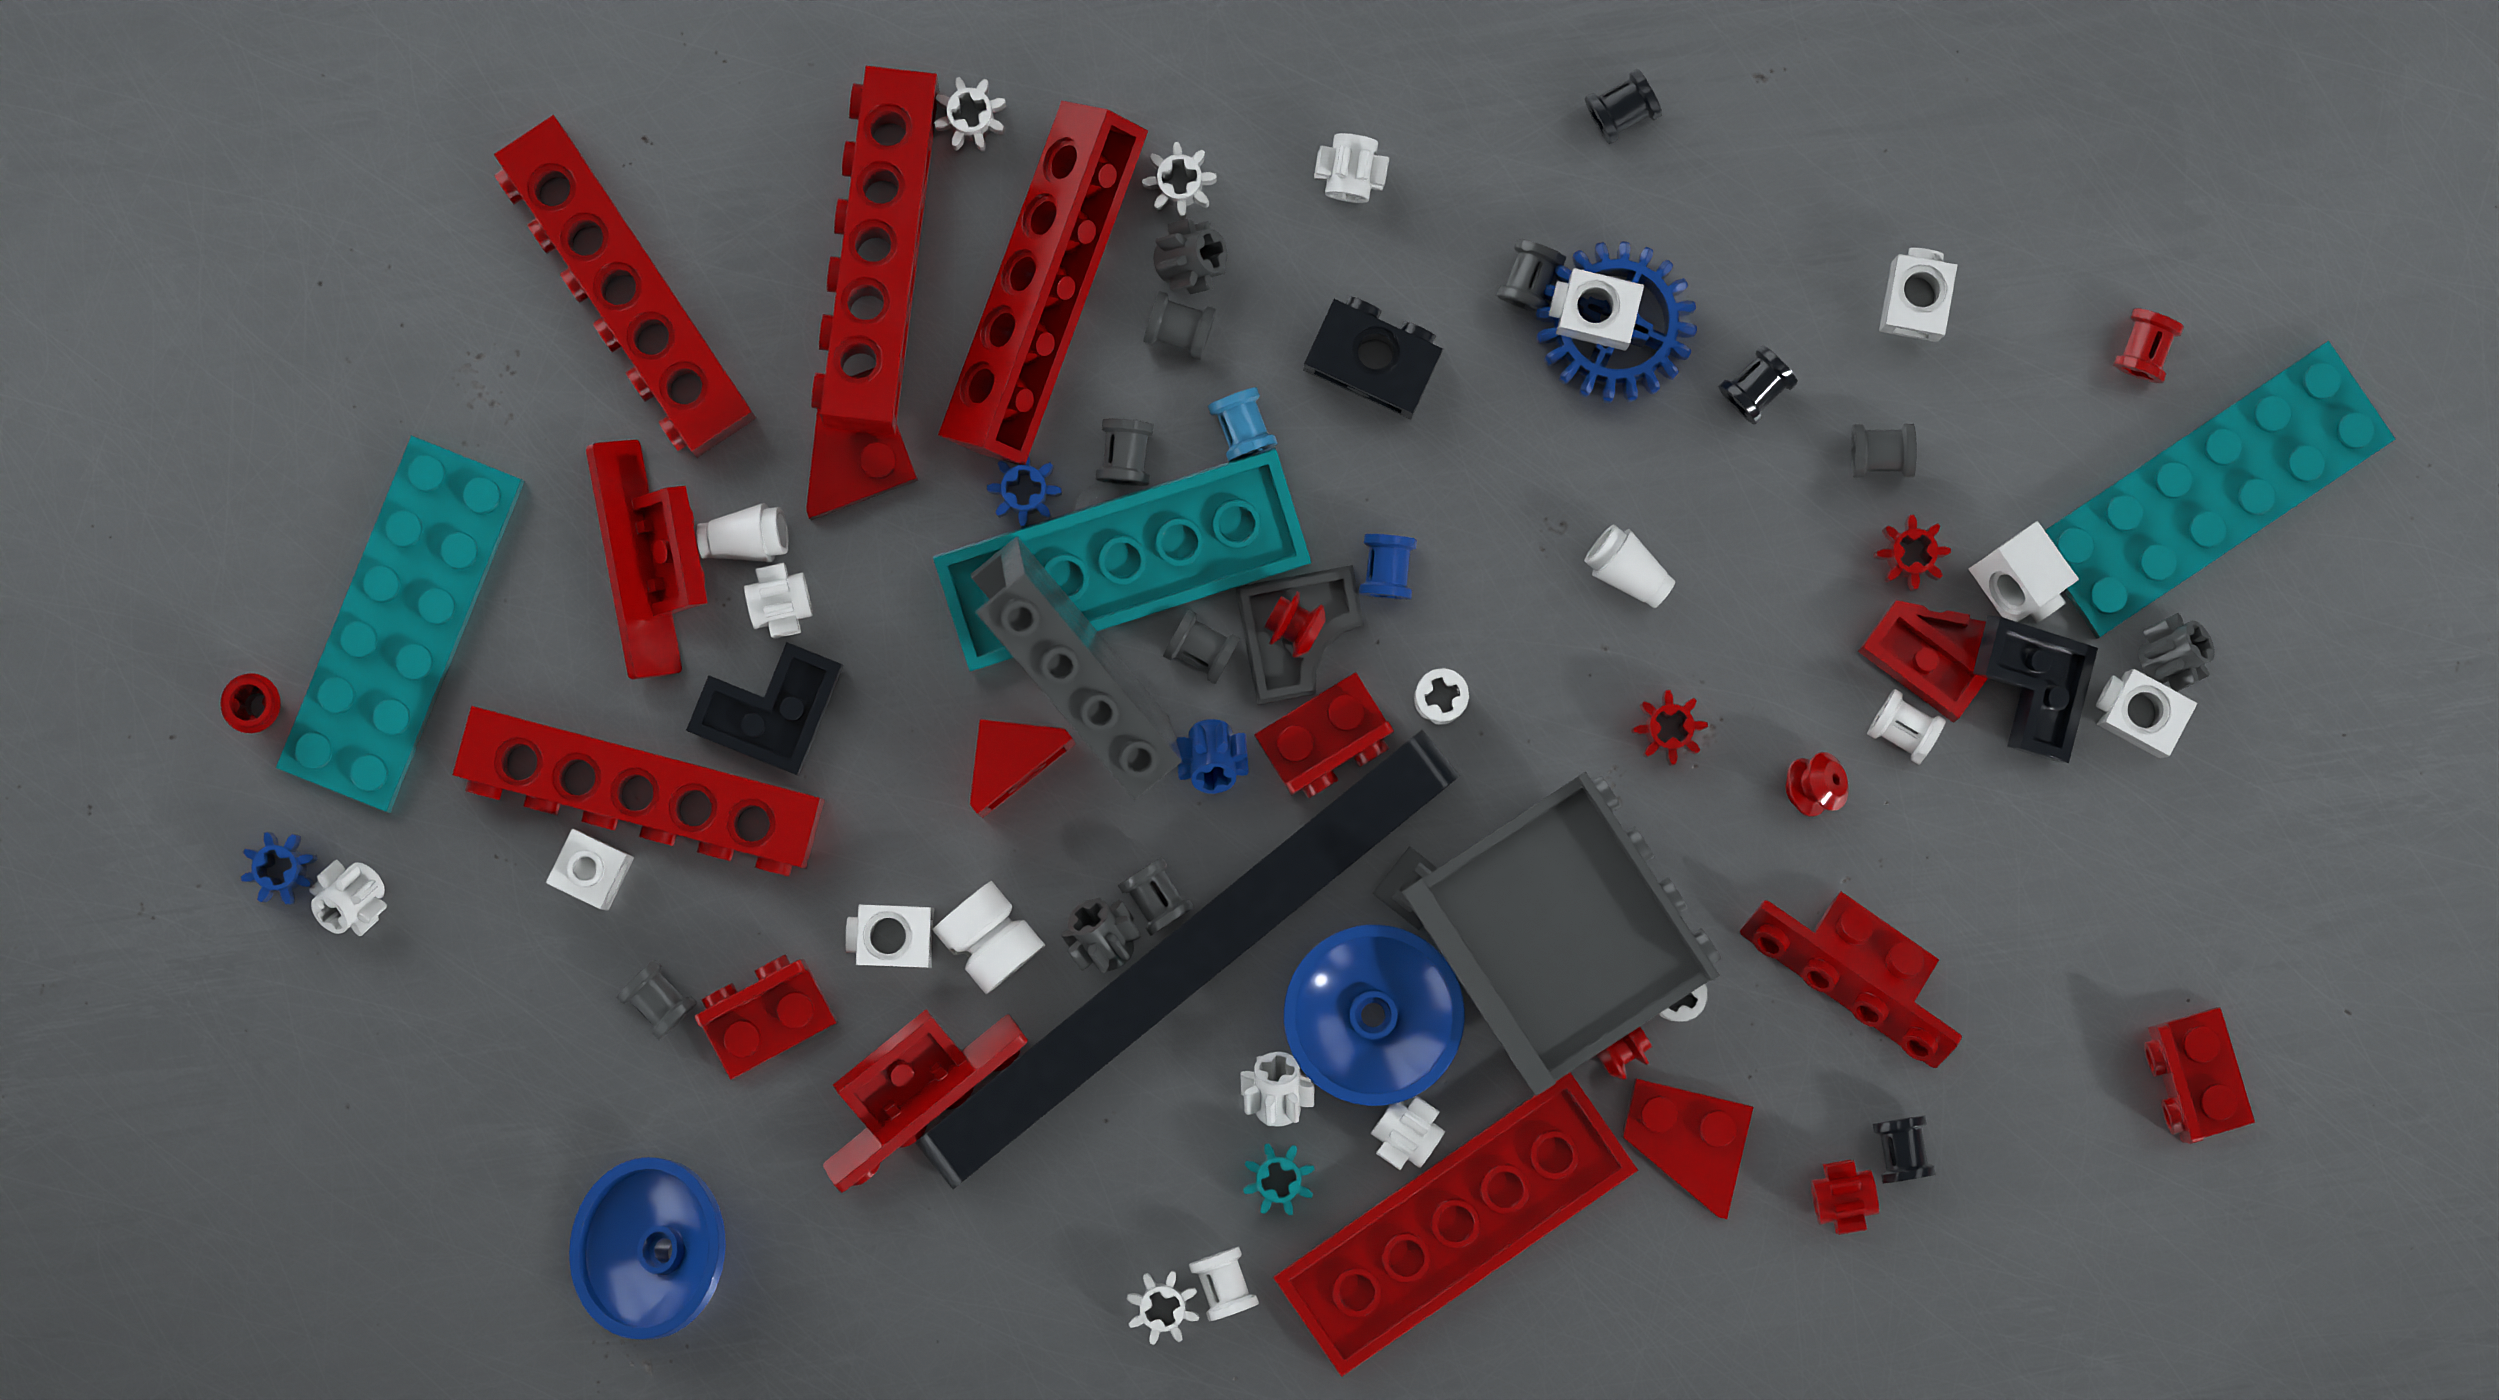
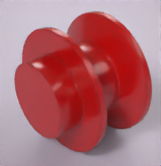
(1295, 624)
(1817, 784)
(1624, 1051)

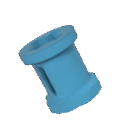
(1242, 424)

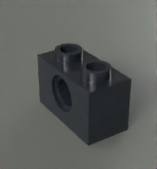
(1337, 361)

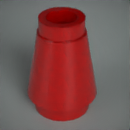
(237, 702)

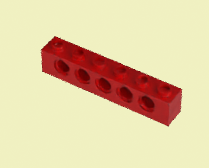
(550, 153)
(1043, 282)
(874, 400)
(494, 736)

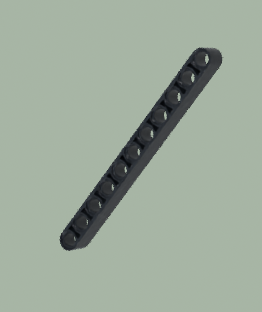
(1187, 959)

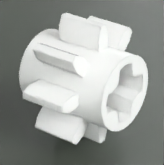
(980, 102)
(1351, 168)
(1193, 188)
(778, 600)
(348, 898)
(1276, 1089)
(1407, 1132)
(1157, 1323)

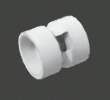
(988, 937)

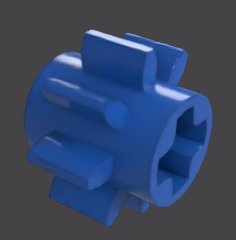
(1036, 501)
(1212, 756)
(265, 859)

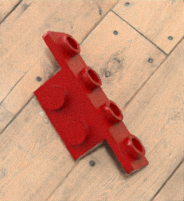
(647, 554)
(1861, 967)
(911, 1084)

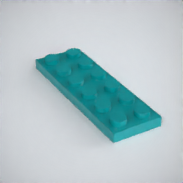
(2216, 487)
(1144, 549)
(400, 624)

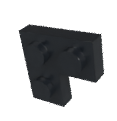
(2052, 679)
(775, 726)

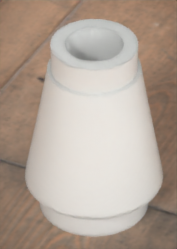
(745, 535)
(1629, 566)

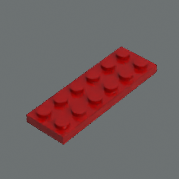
(1455, 1224)

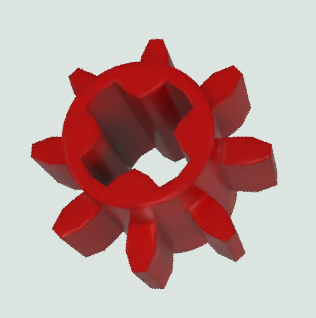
(1928, 554)
(1653, 727)
(1845, 1197)

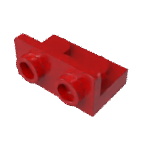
(1324, 736)
(765, 1016)
(2198, 1075)

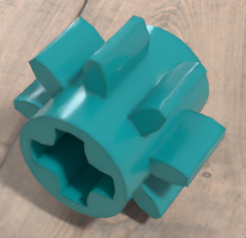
(1270, 1194)

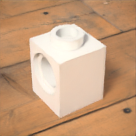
(1623, 300)
(1906, 319)
(2025, 575)
(2170, 719)
(590, 869)
(919, 936)

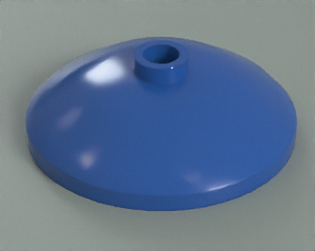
(1419, 1024)
(624, 1244)

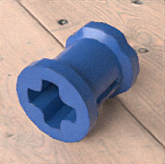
(1388, 566)

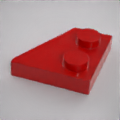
(854, 466)
(1929, 654)
(1690, 1139)

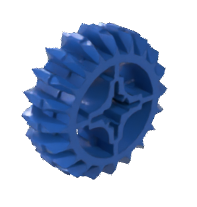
(1643, 334)

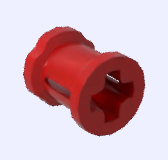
(2148, 345)

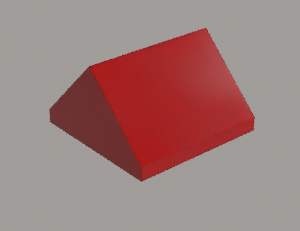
(1010, 757)

